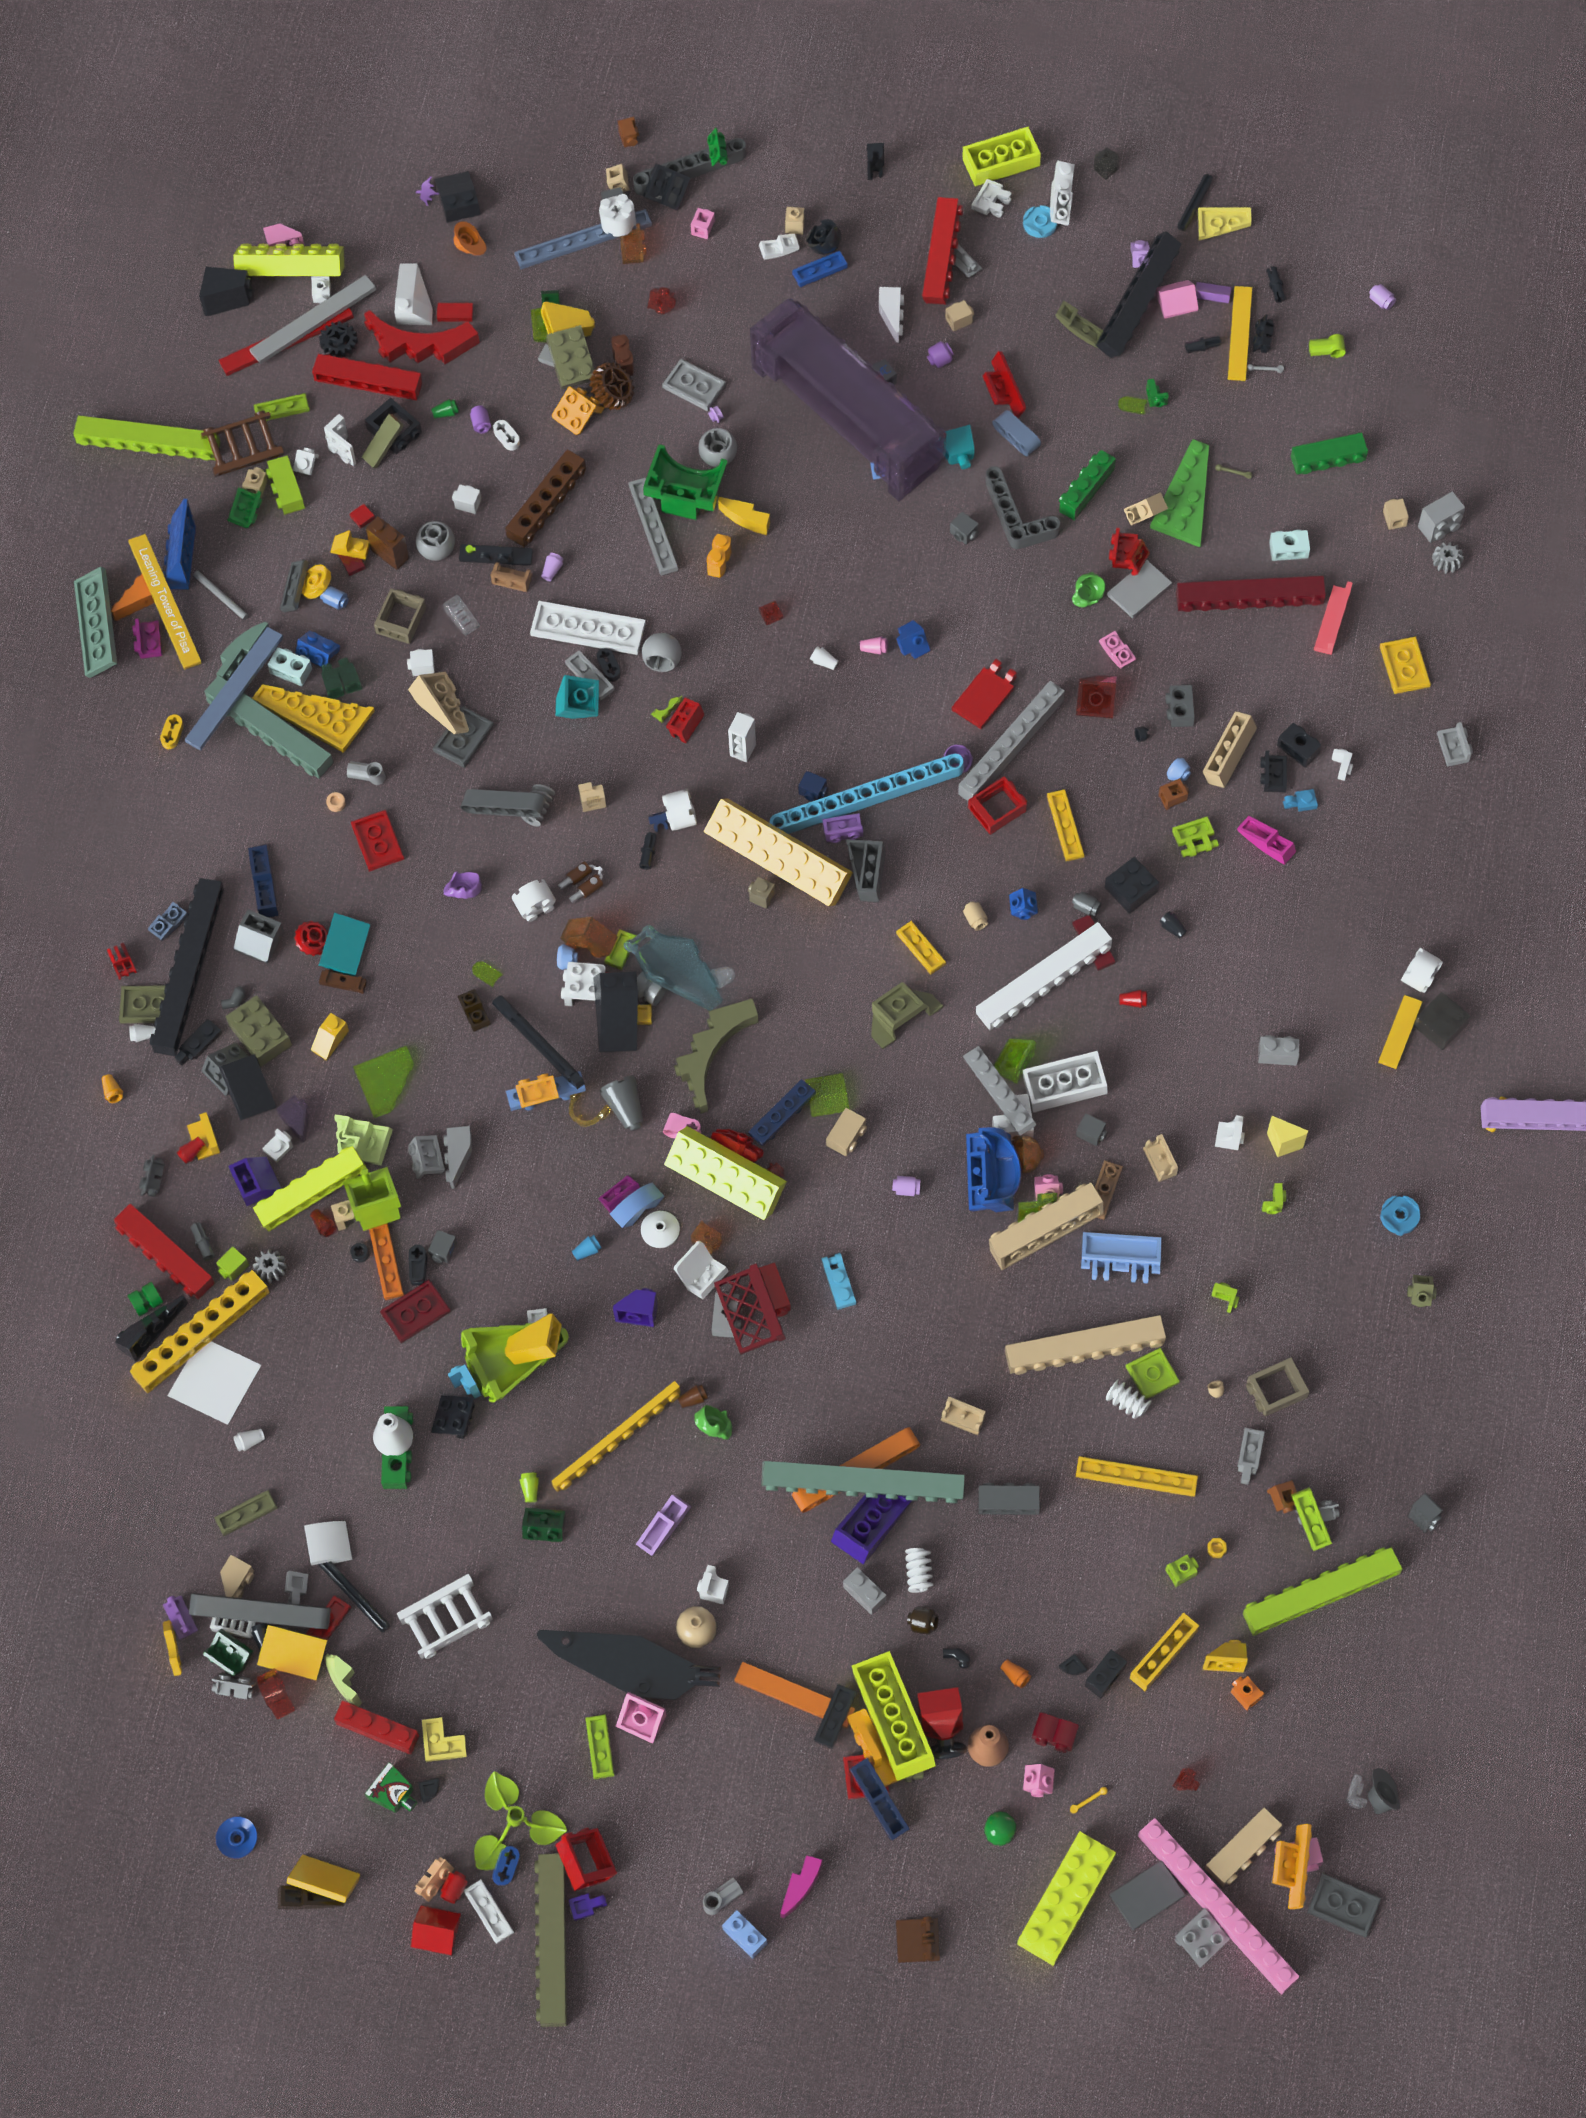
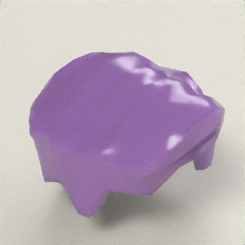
(463, 885)

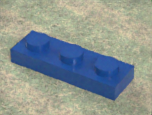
(819, 269)

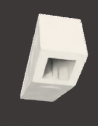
(889, 309)

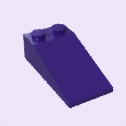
(868, 1525)

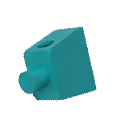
(960, 446)

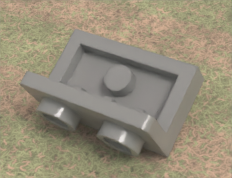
(1455, 745)

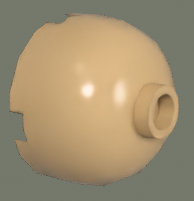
(696, 1627)

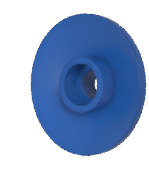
(229, 1830)

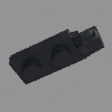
(198, 1042)

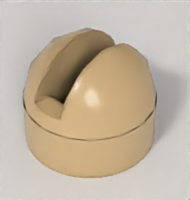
(1216, 1388)

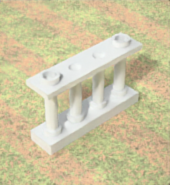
(445, 1597)

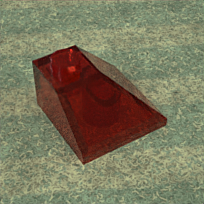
(1096, 696)

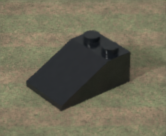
(458, 196)

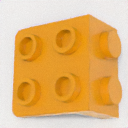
(576, 409)

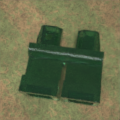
(348, 675)

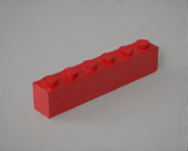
(941, 250)
(367, 376)
(163, 1251)

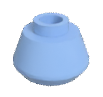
(1179, 770)
(565, 955)

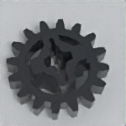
(338, 339)

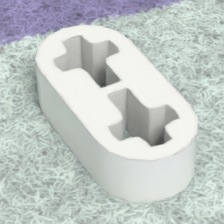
(509, 433)

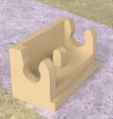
(1160, 1158)
(963, 1416)

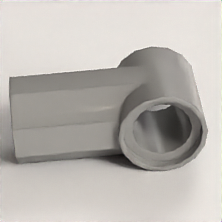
(365, 772)
(723, 1895)

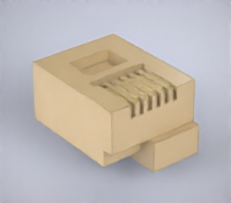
(591, 797)

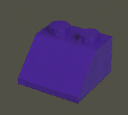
(637, 1308)

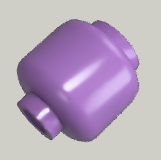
(940, 354)

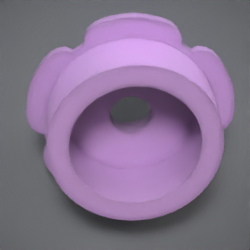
(715, 414)

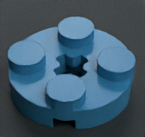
(1399, 1225)

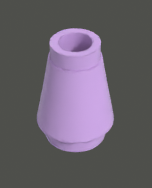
(552, 566)

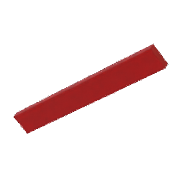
(243, 357)

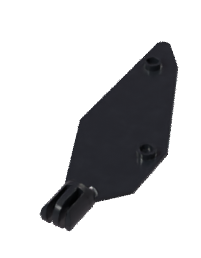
(630, 1663)

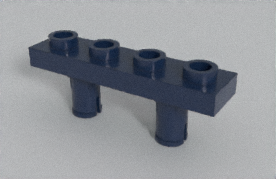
(782, 1112)

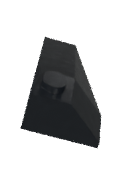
(142, 1334)

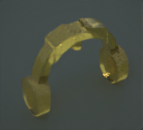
(600, 1116)

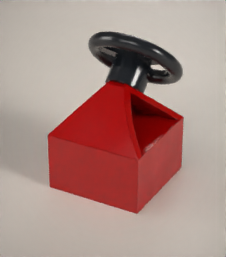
(942, 1719)

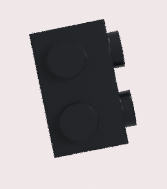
(1274, 773)

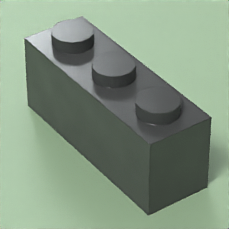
(1008, 1499)

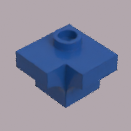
(912, 640)

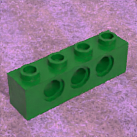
(397, 1478)

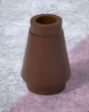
(694, 1396)

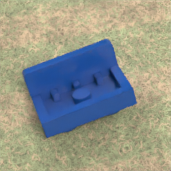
(316, 648)

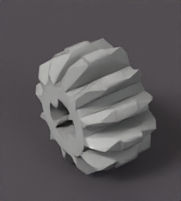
(1447, 557)
(269, 1259)

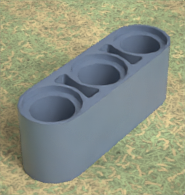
(1016, 433)

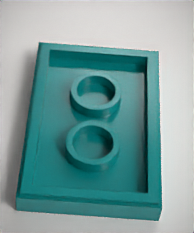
(344, 944)

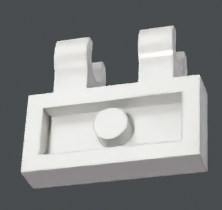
(988, 195)

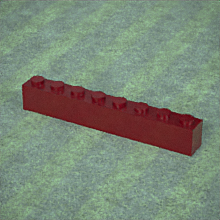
(1250, 593)

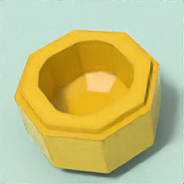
(1217, 1548)

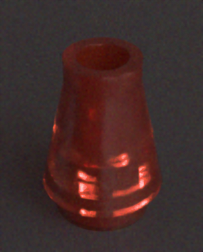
(323, 1223)

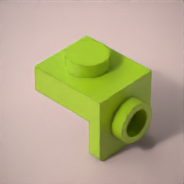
(1279, 1197)
(1225, 1292)

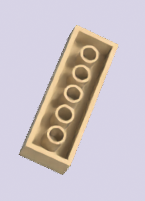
(1046, 1225)

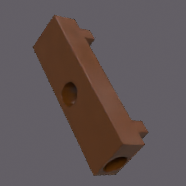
(352, 983)

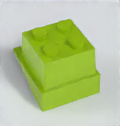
(373, 1198)

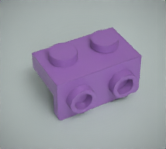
(842, 828)

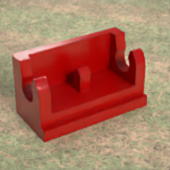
(685, 719)

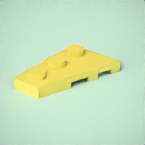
(1222, 220)

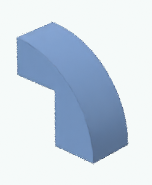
(635, 1204)

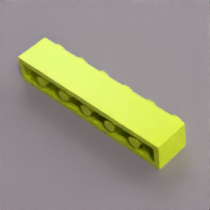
(309, 1188)

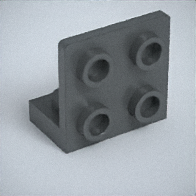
(219, 1058)

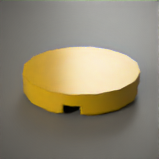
(316, 581)

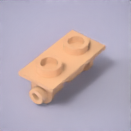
(429, 1886)

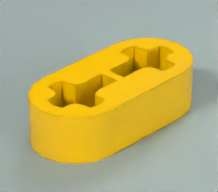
(168, 730)

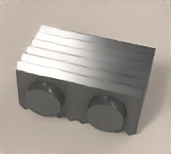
(1425, 1513)

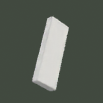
(488, 1911)

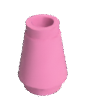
(875, 645)

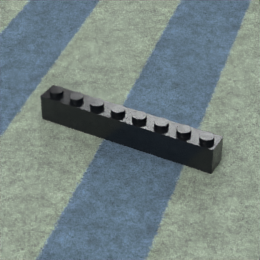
(1138, 295)

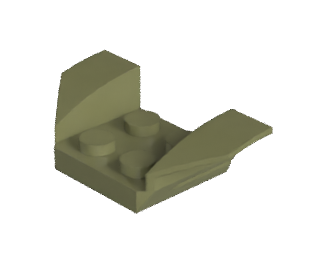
(897, 1008)

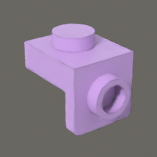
(1139, 250)

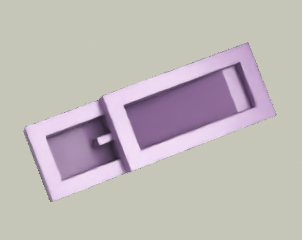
(663, 1524)

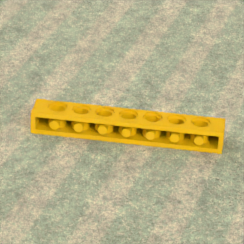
(196, 1341)

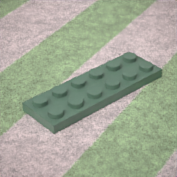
(95, 622)

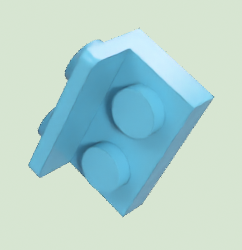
(461, 1376)

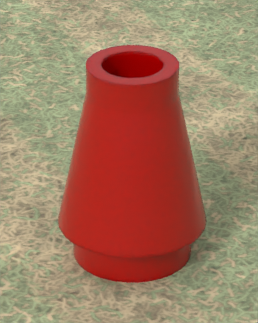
(1135, 998)
(190, 1150)

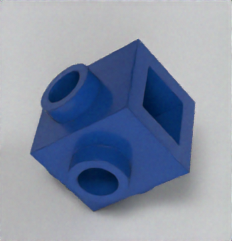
(1023, 903)

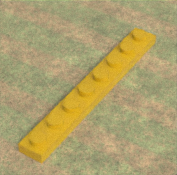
(611, 1441)

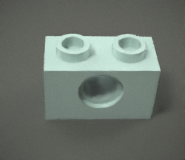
(1283, 551)

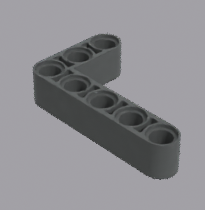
(1011, 514)

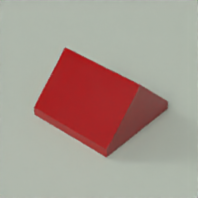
(435, 1930)

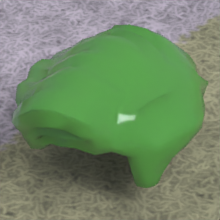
(1088, 590)
(713, 1422)

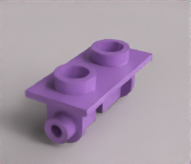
(180, 1617)

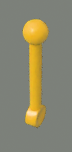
(1074, 1808)

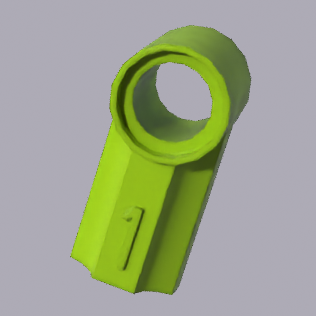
(1331, 346)

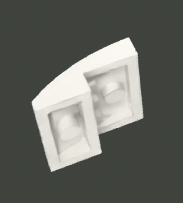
(328, 1542)

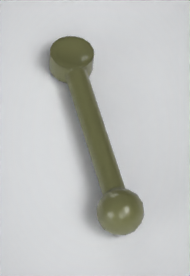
(1219, 467)

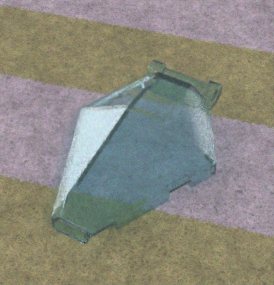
(675, 966)

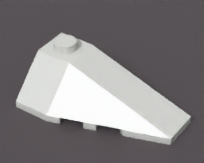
(412, 299)

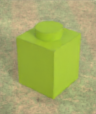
(232, 1264)

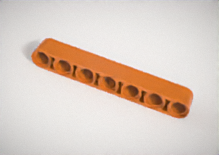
(875, 1457)

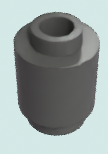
(1086, 903)

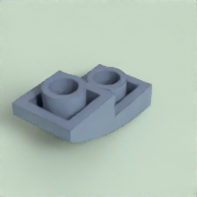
(168, 922)

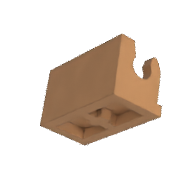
(511, 578)

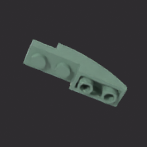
(238, 649)

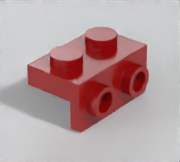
(1122, 546)

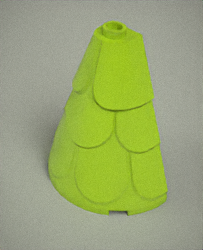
(490, 1366)

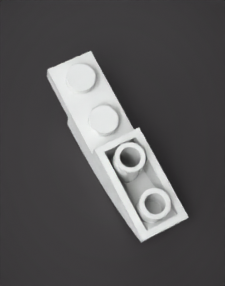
(1061, 193)

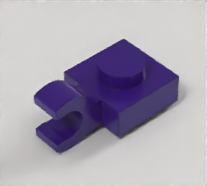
(583, 1906)

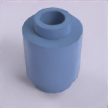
(334, 598)

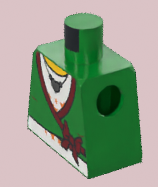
(391, 1790)

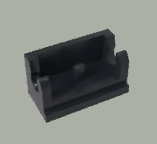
(875, 159)

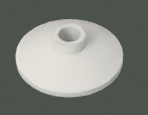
(660, 1237)

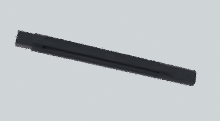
(538, 1041)

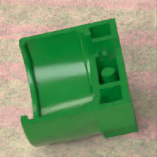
(680, 488)

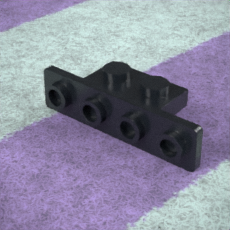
(495, 554)

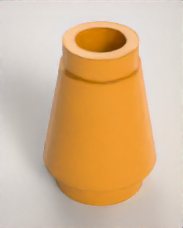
(112, 1090)

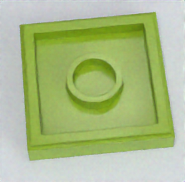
(1152, 1373)

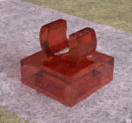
(770, 613)
(1186, 1781)

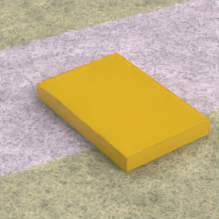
(1405, 665)
(292, 1652)
(323, 1878)

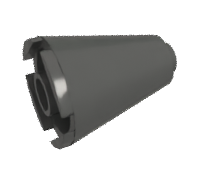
(624, 1101)

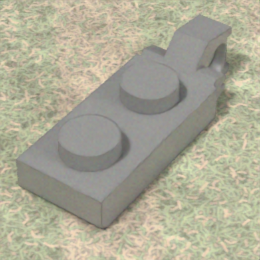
(1250, 1453)

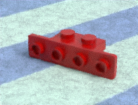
(1003, 386)

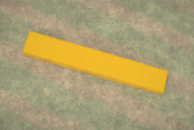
(1239, 333)
(1136, 1476)

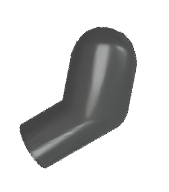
(235, 1000)

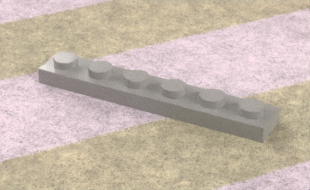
(653, 528)
(999, 1090)

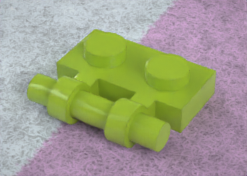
(1194, 831)

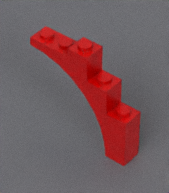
(419, 346)

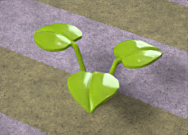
(503, 1792)

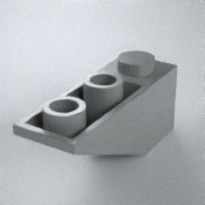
(459, 1150)

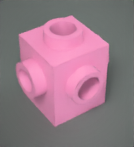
(1048, 1184)
(1038, 1780)

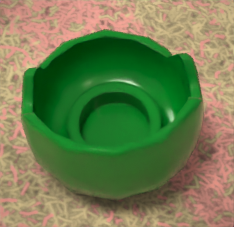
(1000, 1828)

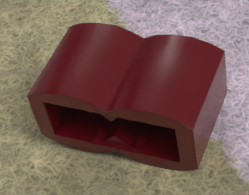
(1055, 1732)

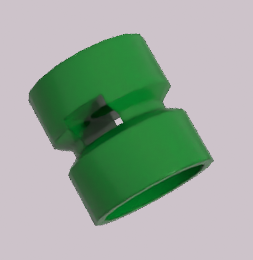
(145, 1299)

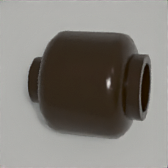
(923, 1620)

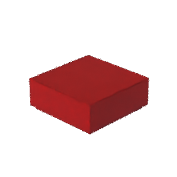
(362, 516)

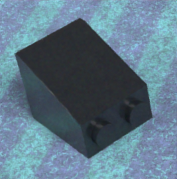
(225, 290)

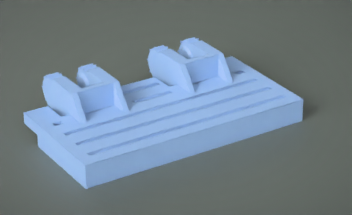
(1121, 1252)

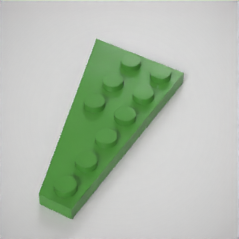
(1186, 497)

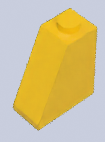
(562, 317)
(535, 1341)

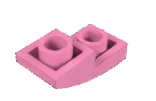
(1116, 650)

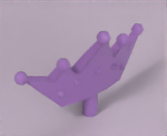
(426, 191)

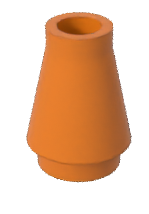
(1016, 1674)

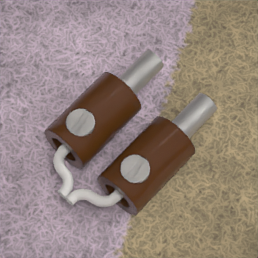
(578, 874)

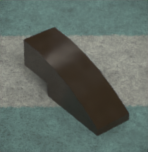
(297, 1898)

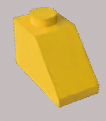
(329, 1036)

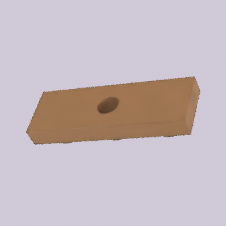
(1107, 1179)

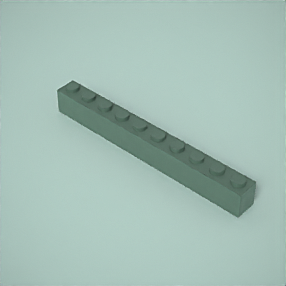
(862, 1480)

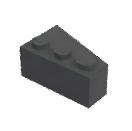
(868, 866)

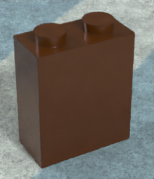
(387, 543)

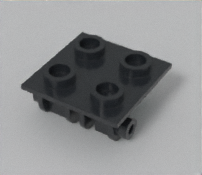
(453, 1415)

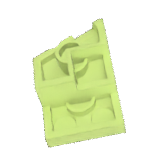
(368, 1139)
(340, 1674)

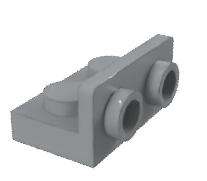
(426, 1155)

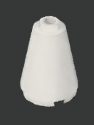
(392, 1435)

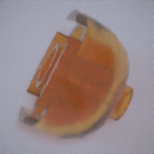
(1029, 1153)

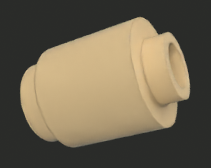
(975, 915)

